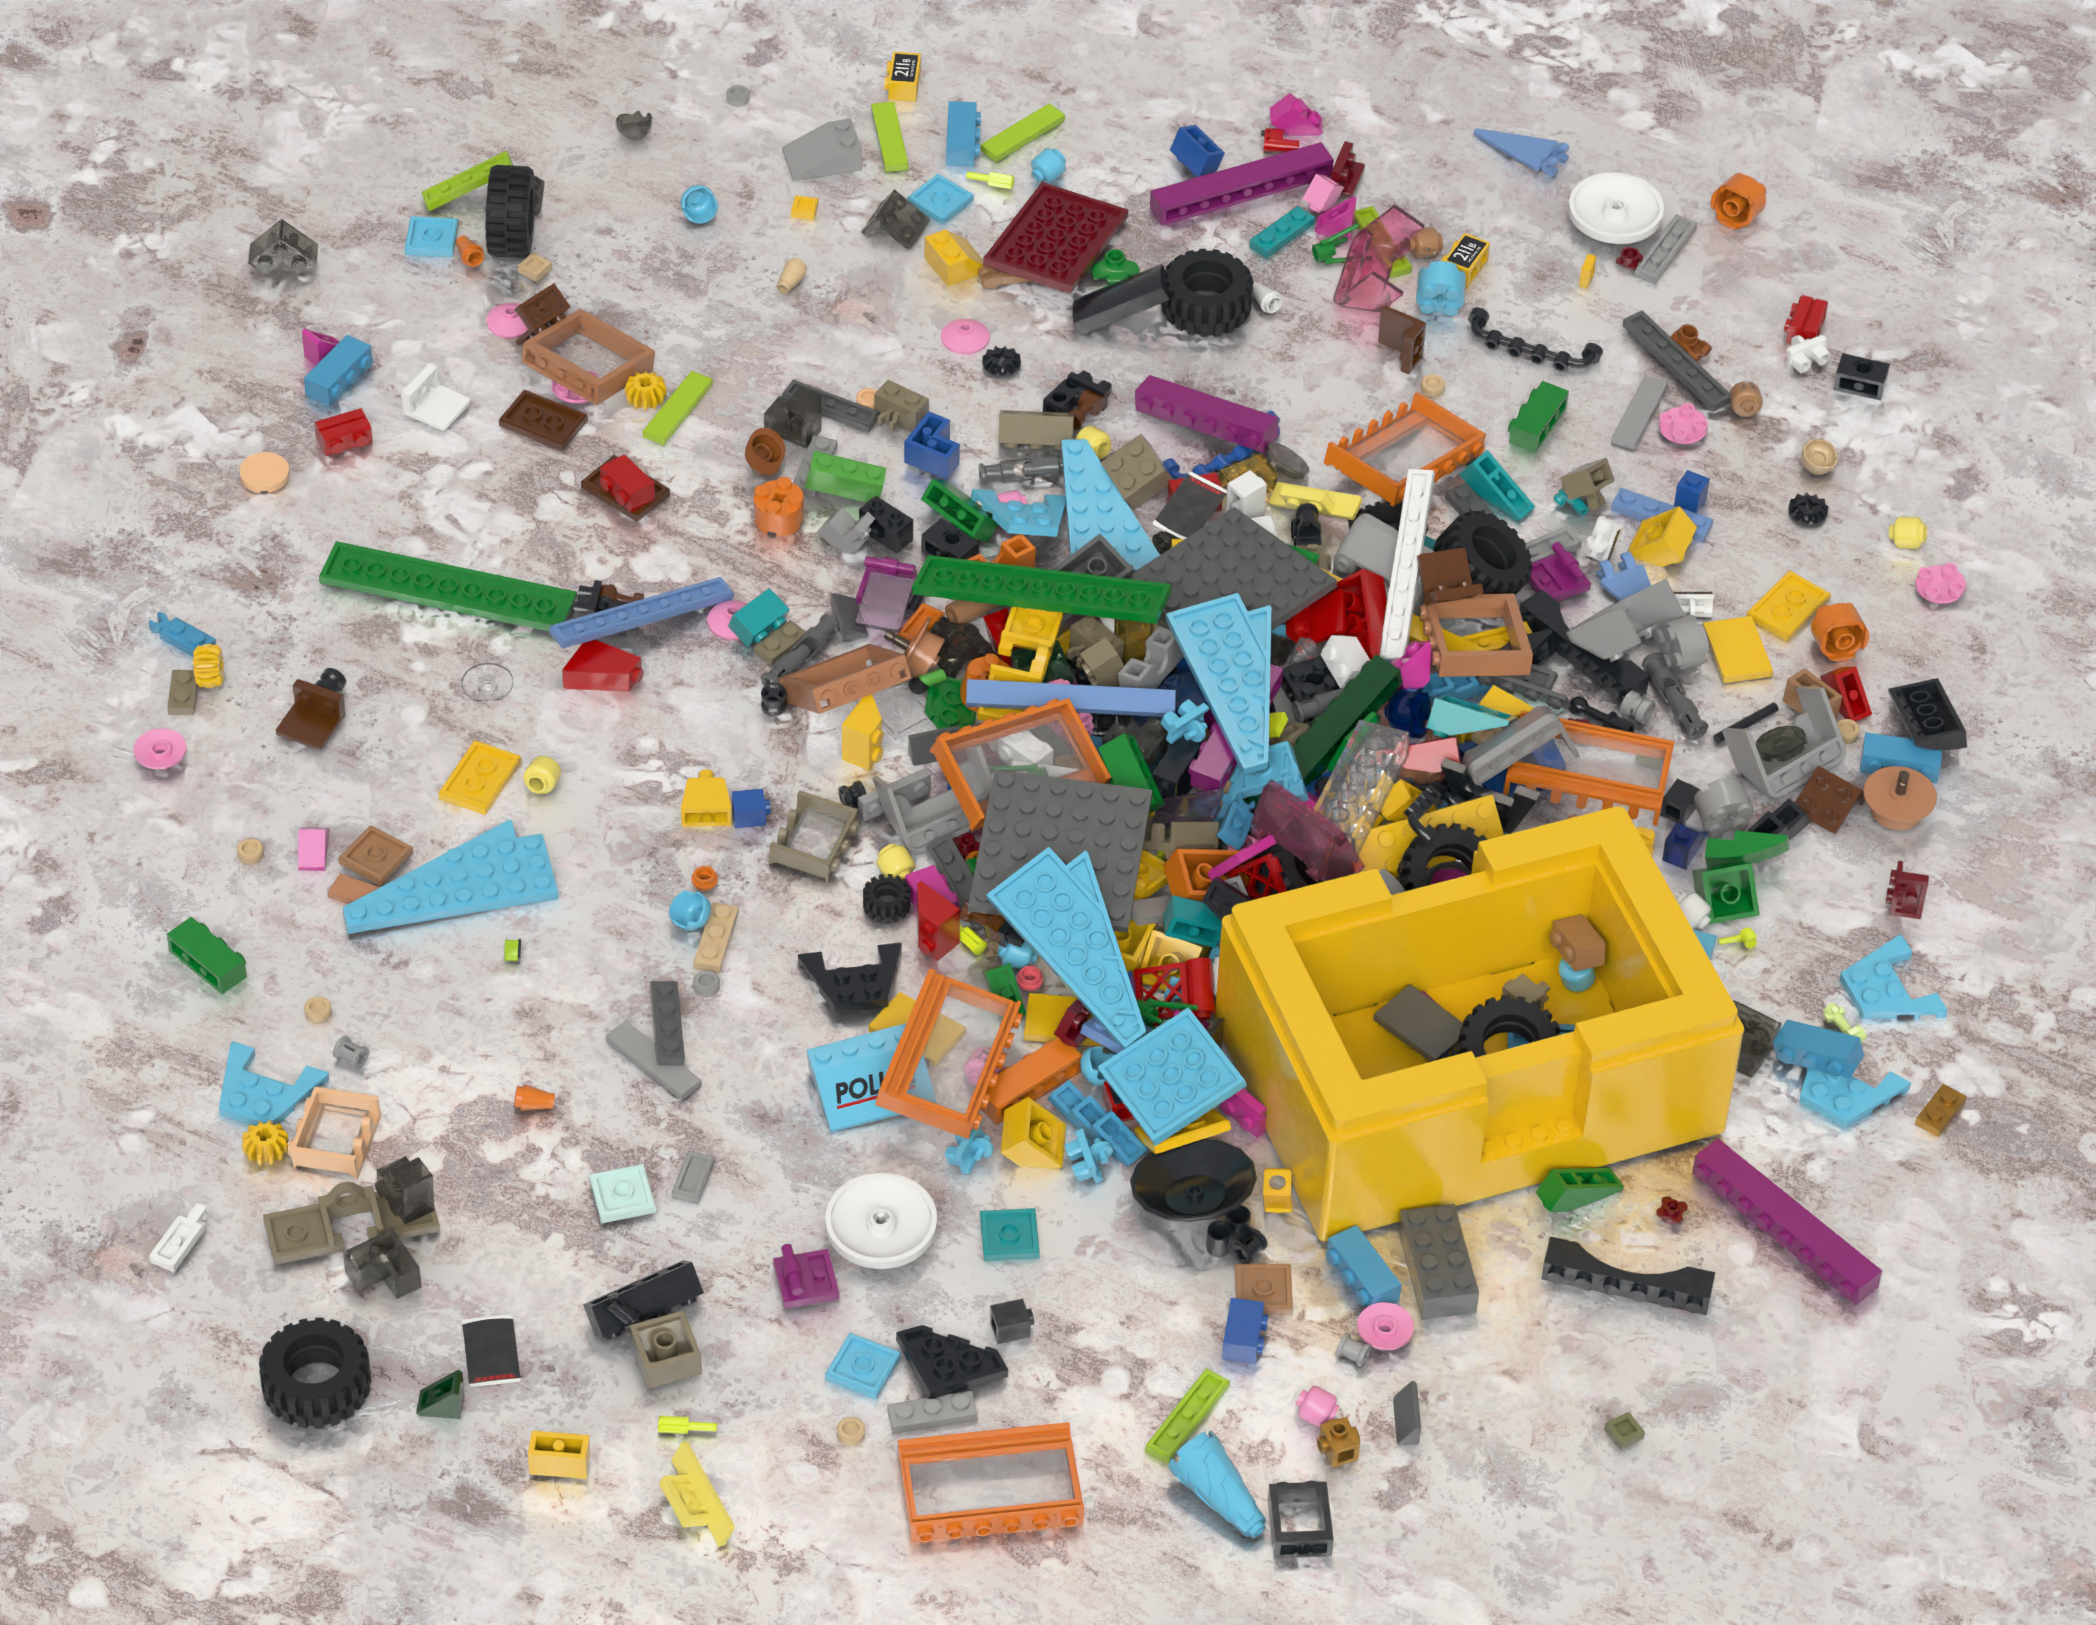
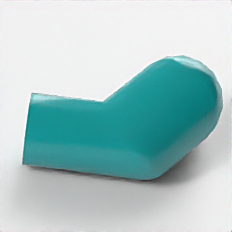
(1577, 504)

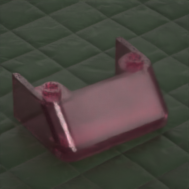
(1371, 259)
(1304, 834)

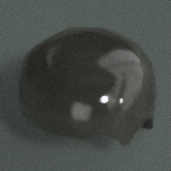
(634, 125)

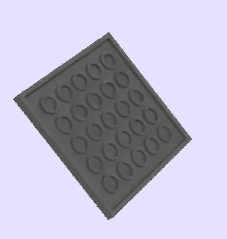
(1240, 558)
(1069, 817)

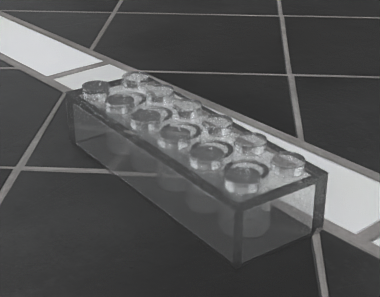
(1363, 779)

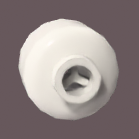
(1695, 910)

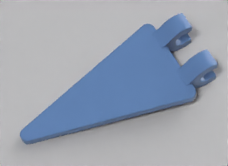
(1528, 150)
(1624, 583)

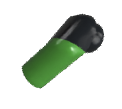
(923, 682)

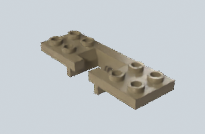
(308, 1232)

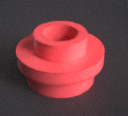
(1029, 978)

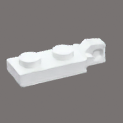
(180, 1239)

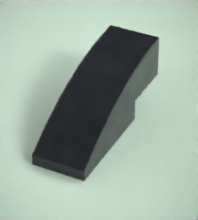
(1785, 820)

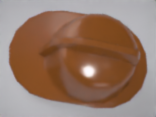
(765, 451)

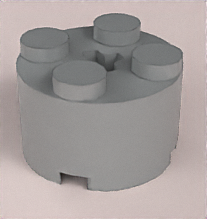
(1682, 643)
(1724, 807)

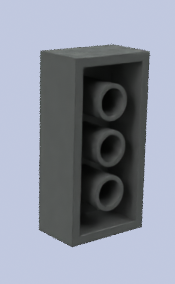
(1093, 558)
(1438, 1261)

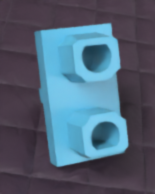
(1190, 725)
(969, 1150)
(1092, 1153)

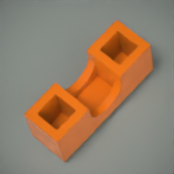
(1013, 551)

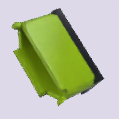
(512, 950)

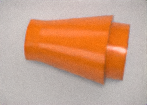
(470, 252)
(532, 1098)

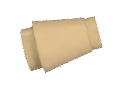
(791, 275)

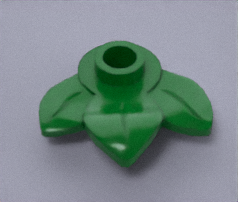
(1114, 267)

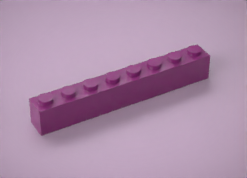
(1240, 184)
(1787, 1221)

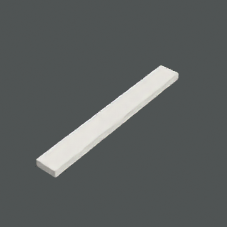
(1405, 565)

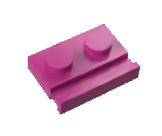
(1246, 1112)

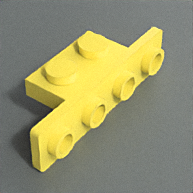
(1327, 502)
(694, 1496)

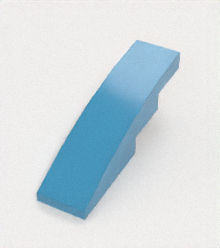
(1458, 687)
(1097, 1123)

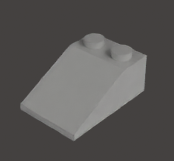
(824, 151)

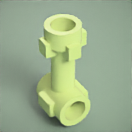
(1834, 1014)

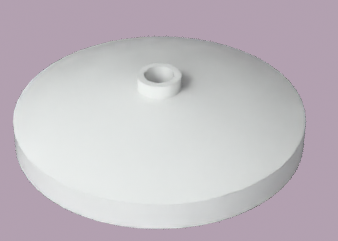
(1616, 208)
(881, 1220)

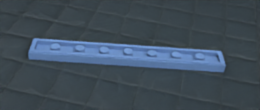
(641, 612)
(1083, 697)

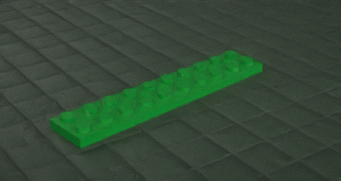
(447, 587)
(1042, 589)

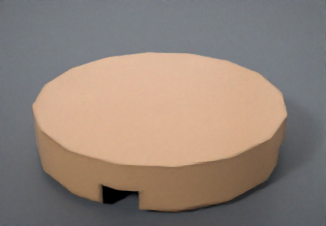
(264, 472)

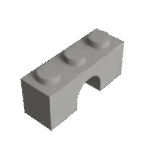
(1161, 657)

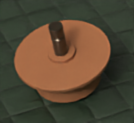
(920, 651)
(1899, 797)

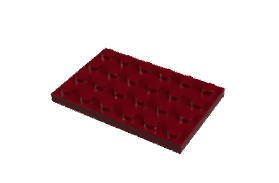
(1055, 237)

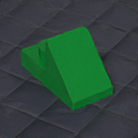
(1002, 982)

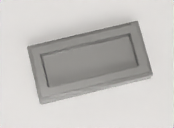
(693, 1177)

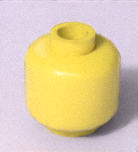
(1098, 440)
(1908, 532)
(542, 775)
(895, 860)

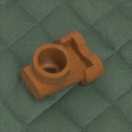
(1687, 338)

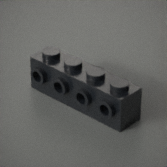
(649, 1295)

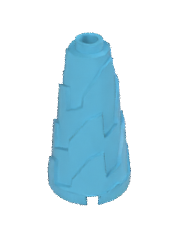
(1217, 1482)

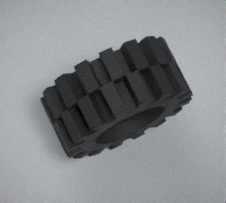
(886, 887)

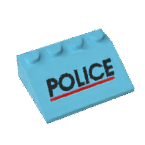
(850, 1076)

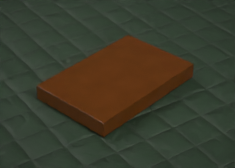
(543, 420)
(592, 485)

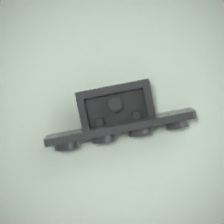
(1533, 686)

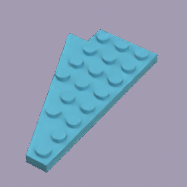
(1098, 507)
(1231, 664)
(472, 878)
(1068, 927)

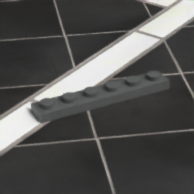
(1677, 360)

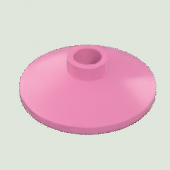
(505, 321)
(965, 336)
(720, 617)
(160, 748)
(1388, 1318)

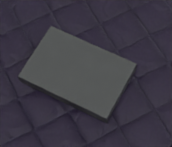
(1420, 1023)

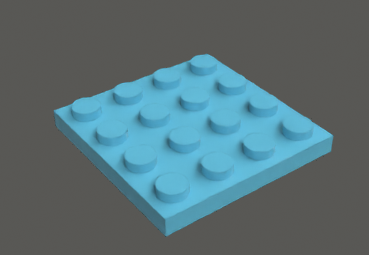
(1172, 1076)

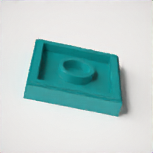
(1009, 1234)

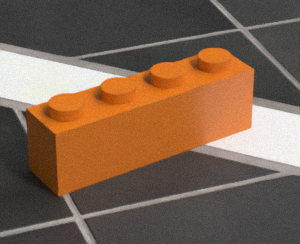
(1033, 1077)

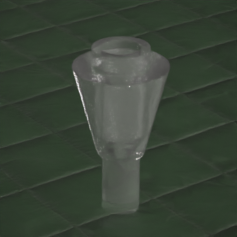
(1303, 650)

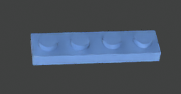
(1644, 507)

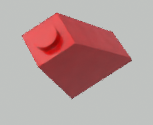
(602, 668)

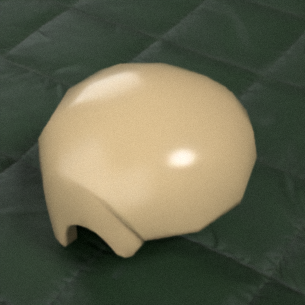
(1819, 456)

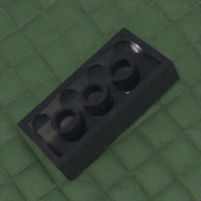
(1120, 300)
(1929, 715)

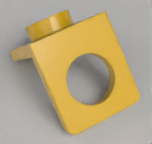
(1277, 1199)

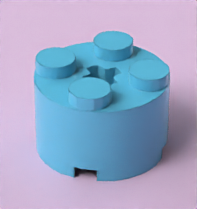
(1440, 288)

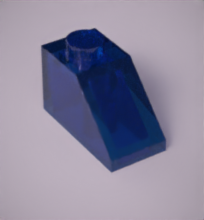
(1682, 844)

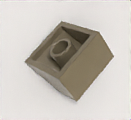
(666, 1349)

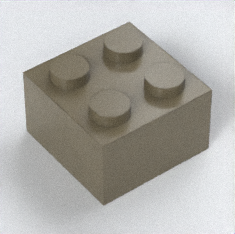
(1137, 471)

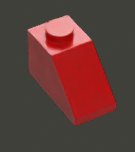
(1849, 685)

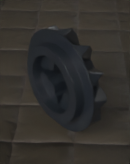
(1009, 365)
(1800, 512)

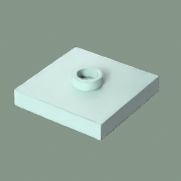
(622, 1193)

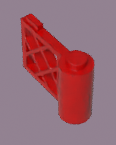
(1273, 881)
(1195, 985)

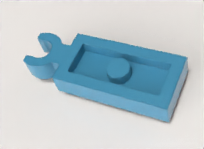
(180, 634)
(1236, 822)

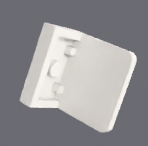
(431, 402)

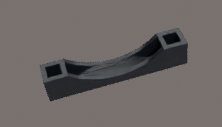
(1614, 677)
(1680, 1289)

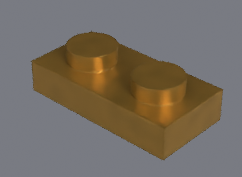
(1940, 1110)

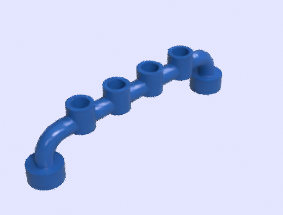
(1219, 462)

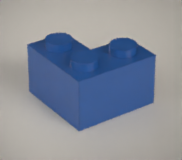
(931, 447)

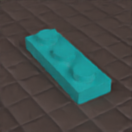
(1282, 231)

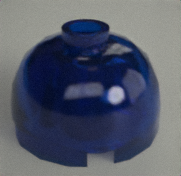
(1409, 711)

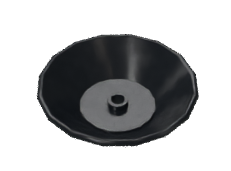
(1194, 1181)

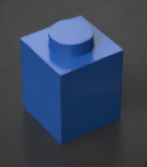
(1691, 491)
(750, 808)

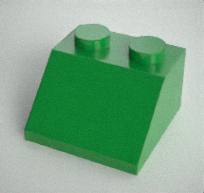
(1728, 891)

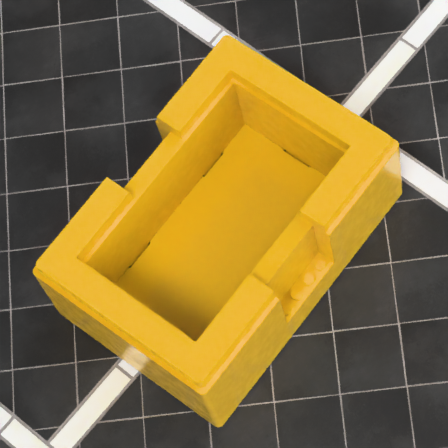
(1391, 1132)

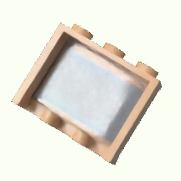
(335, 1131)

